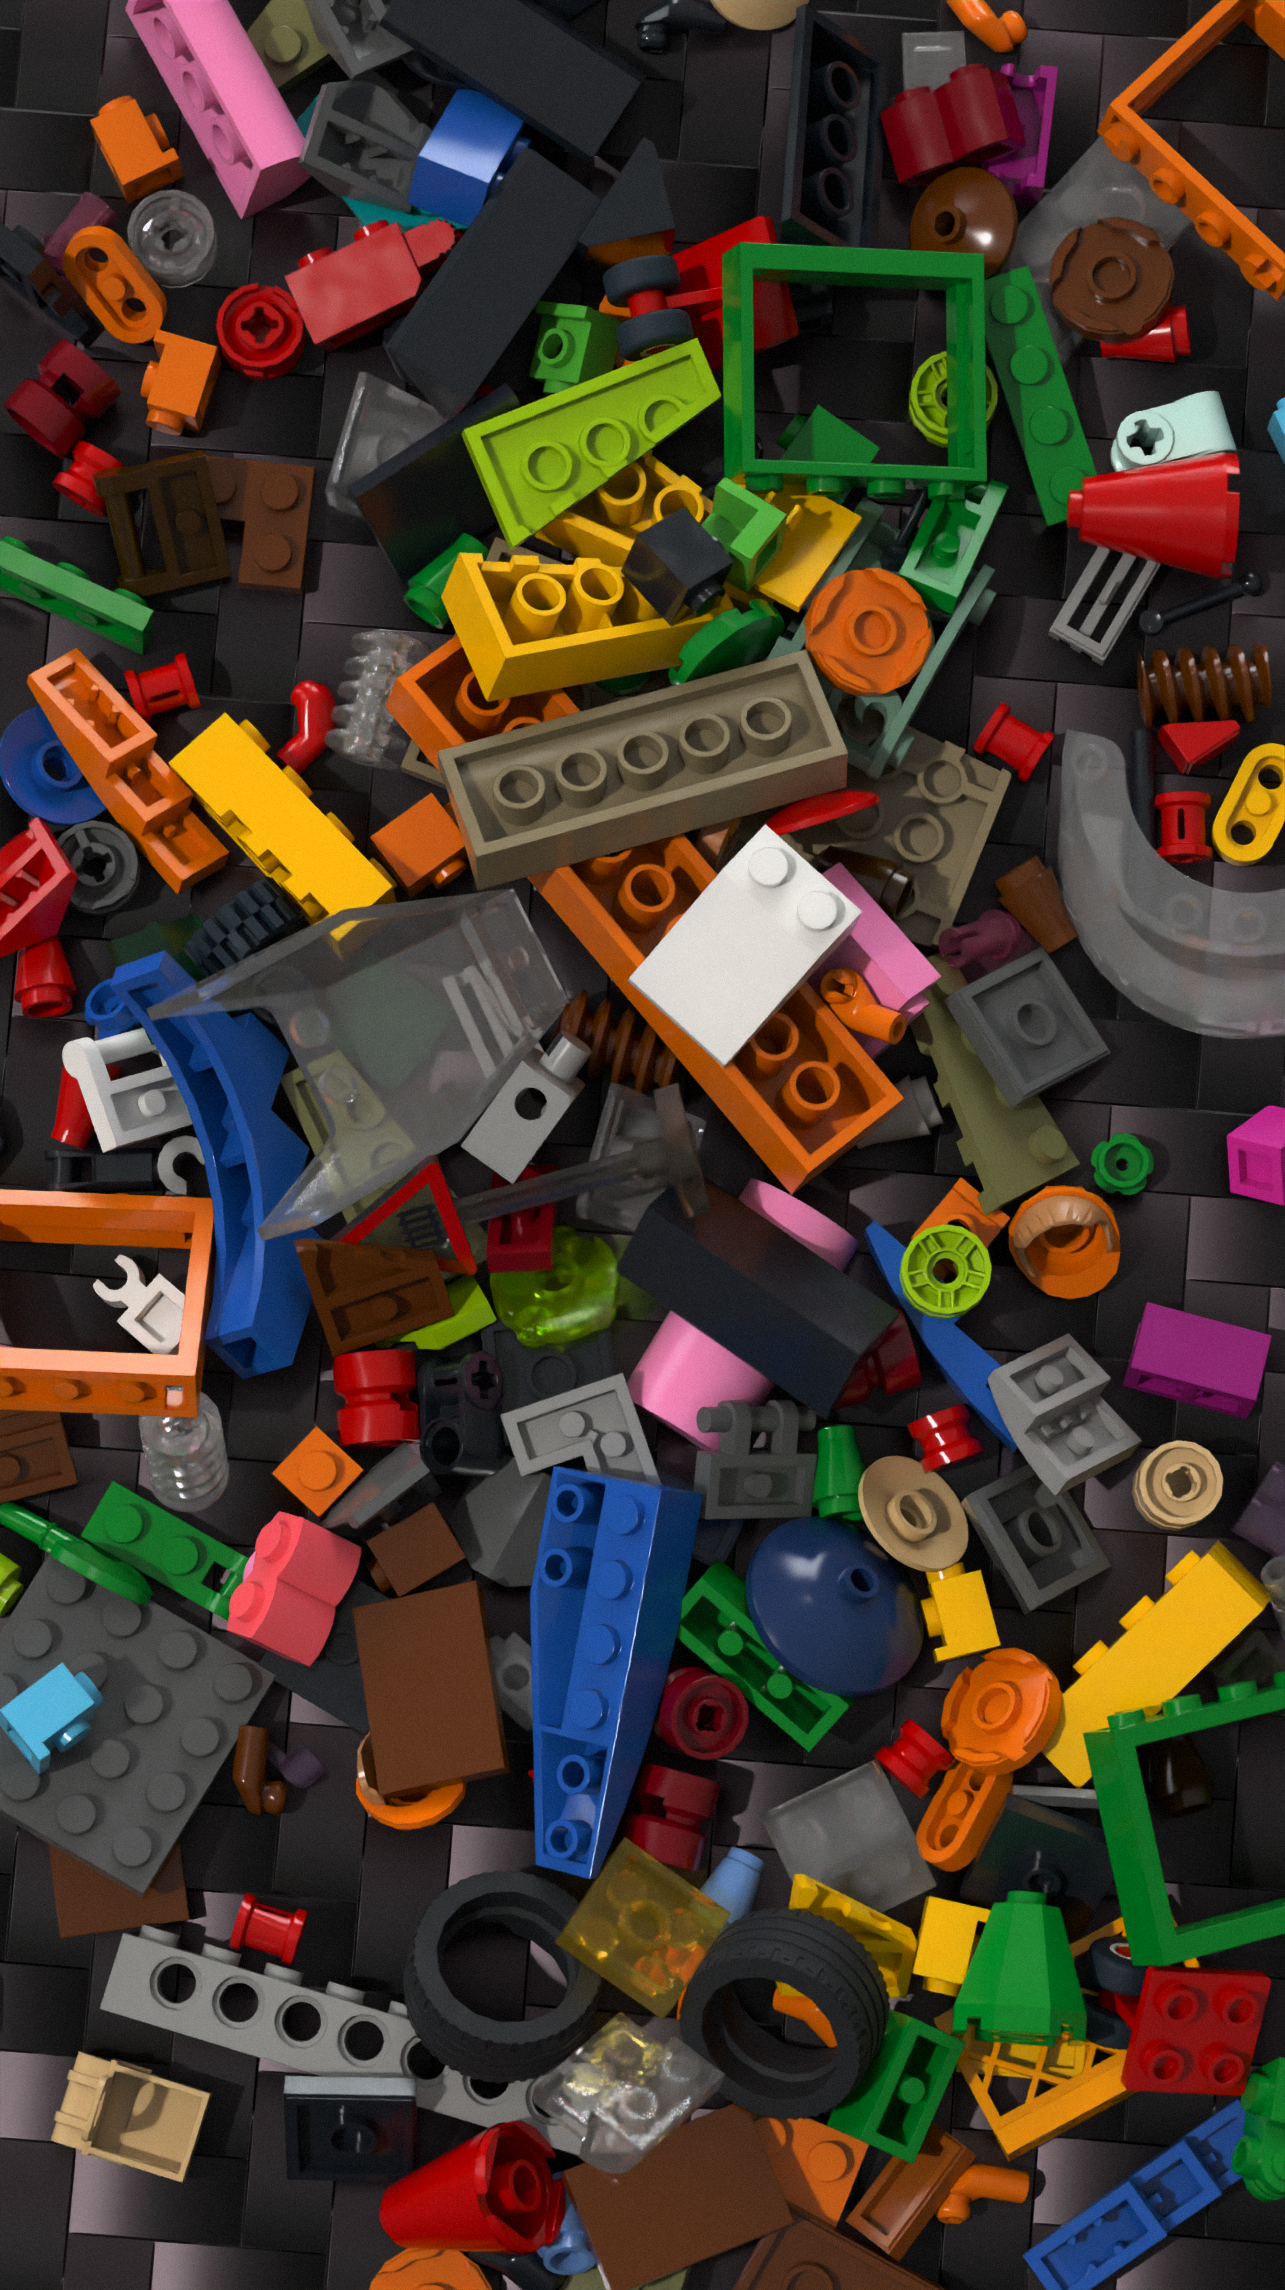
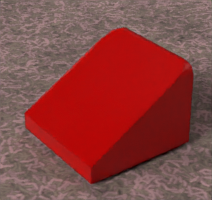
(1197, 742)

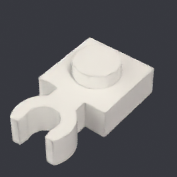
(152, 1311)

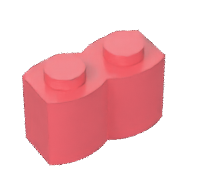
(293, 1588)

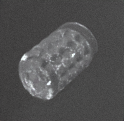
(364, 718)
(186, 1457)

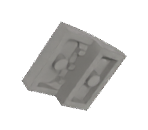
(1058, 1414)

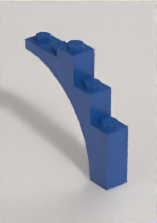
(251, 1160)

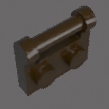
(183, 518)

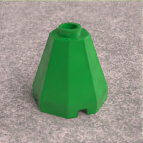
(1022, 1978)

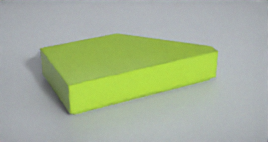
(471, 1315)

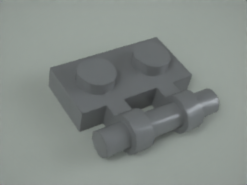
(755, 1482)

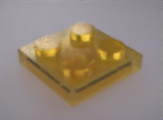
(643, 1928)

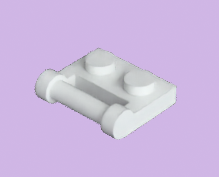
(131, 1106)

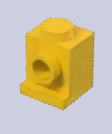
(958, 1613)
(946, 1944)

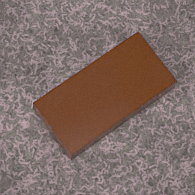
(910, 2194)

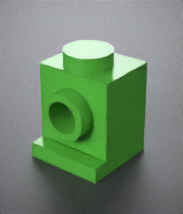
(572, 345)

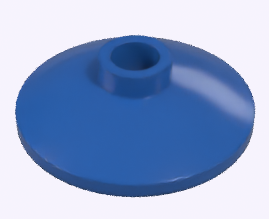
(23, 751)

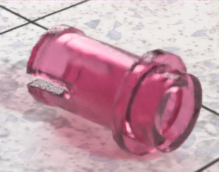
(86, 213)
(992, 936)

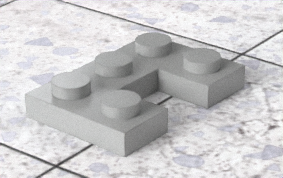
(585, 1421)

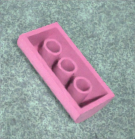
(224, 97)
(691, 1371)

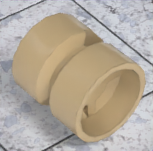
(1177, 1485)

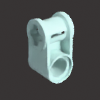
(1175, 430)

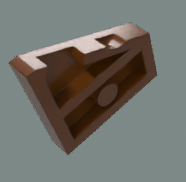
(371, 1290)

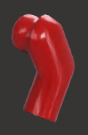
(314, 710)

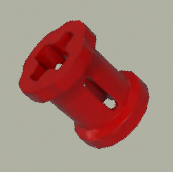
(162, 688)
(1014, 742)
(1173, 808)
(268, 1929)

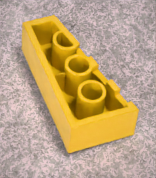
(277, 823)

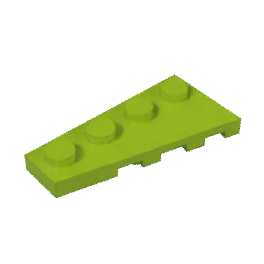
(574, 441)

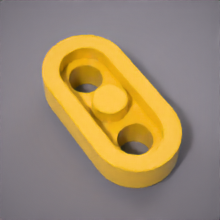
(1253, 807)

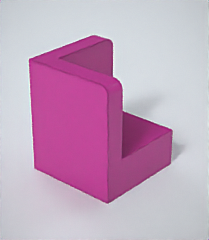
(1258, 1156)

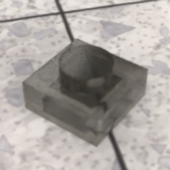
(1245, 1659)

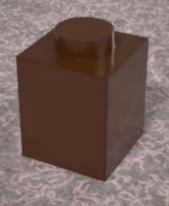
(414, 1553)

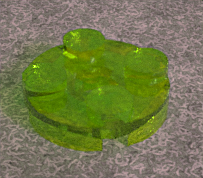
(564, 1314)

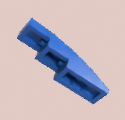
(949, 1349)
(1141, 2206)

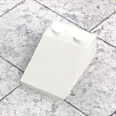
(745, 946)

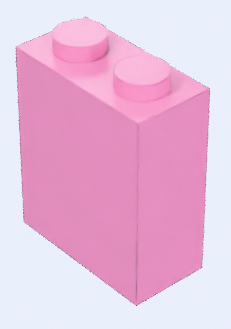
(882, 956)

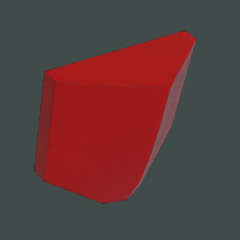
(33, 887)

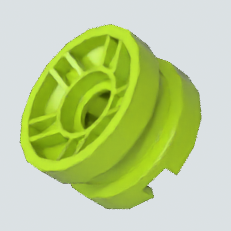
(925, 400)
(971, 1266)

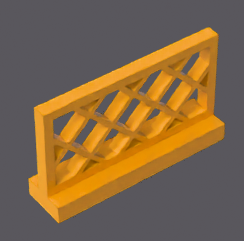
(1067, 2103)

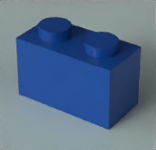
(466, 157)

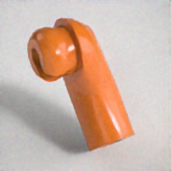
(857, 1008)

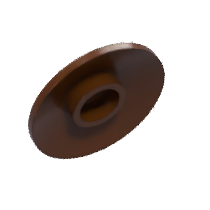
(982, 214)

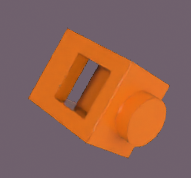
(135, 148)
(180, 383)
(963, 1207)

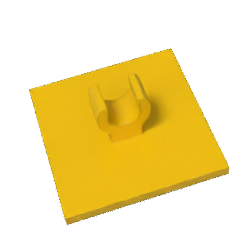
(811, 542)

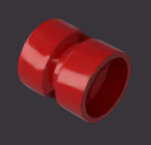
(376, 1399)

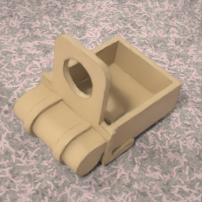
(131, 2116)

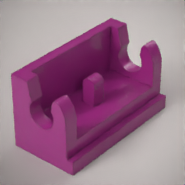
(1034, 101)
(1197, 1360)

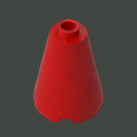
(1164, 513)
(480, 2196)

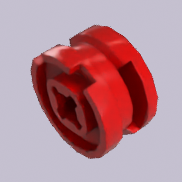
(261, 332)

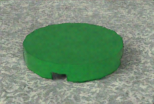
(729, 642)

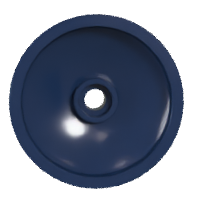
(834, 1606)

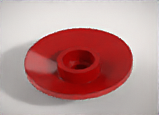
(820, 809)

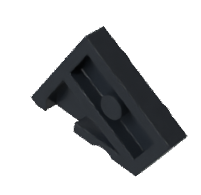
(40, 285)

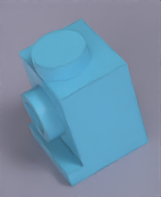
(51, 1715)

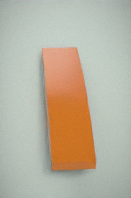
(125, 772)

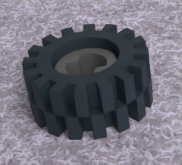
(244, 927)

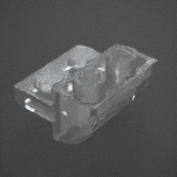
(851, 1839)
(626, 2093)

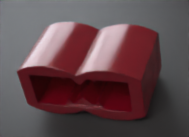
(953, 126)

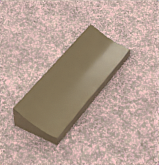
(643, 769)

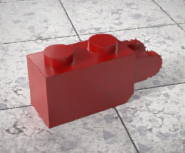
(368, 280)

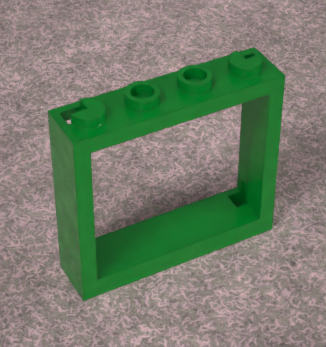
(964, 285)
(1131, 1834)

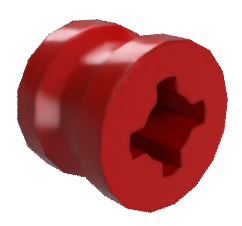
(78, 482)
(945, 1438)
(914, 1758)

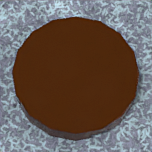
(1112, 279)

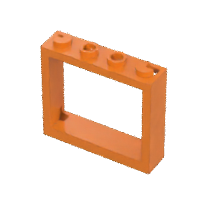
(1168, 172)
(113, 1380)

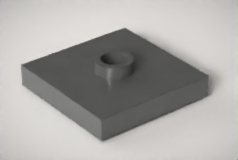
(1027, 1027)

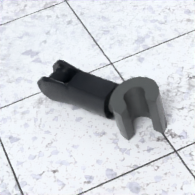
(125, 1168)

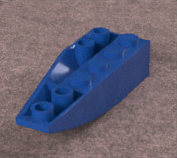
(600, 1650)

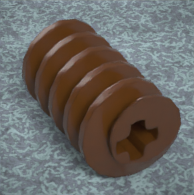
(1204, 684)
(619, 1045)

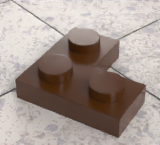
(276, 512)

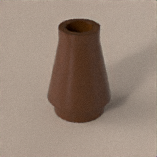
(1037, 903)

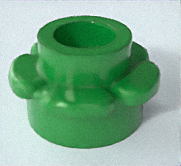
(1123, 1147)

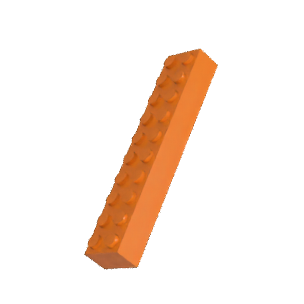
(803, 1081)

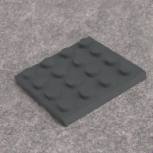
(152, 1743)

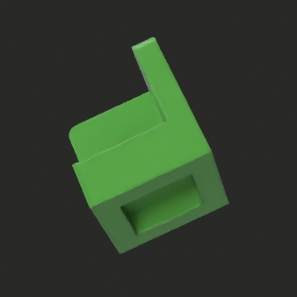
(747, 530)

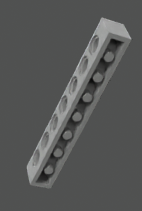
(137, 1994)

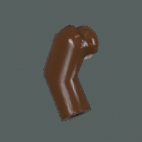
(250, 1774)

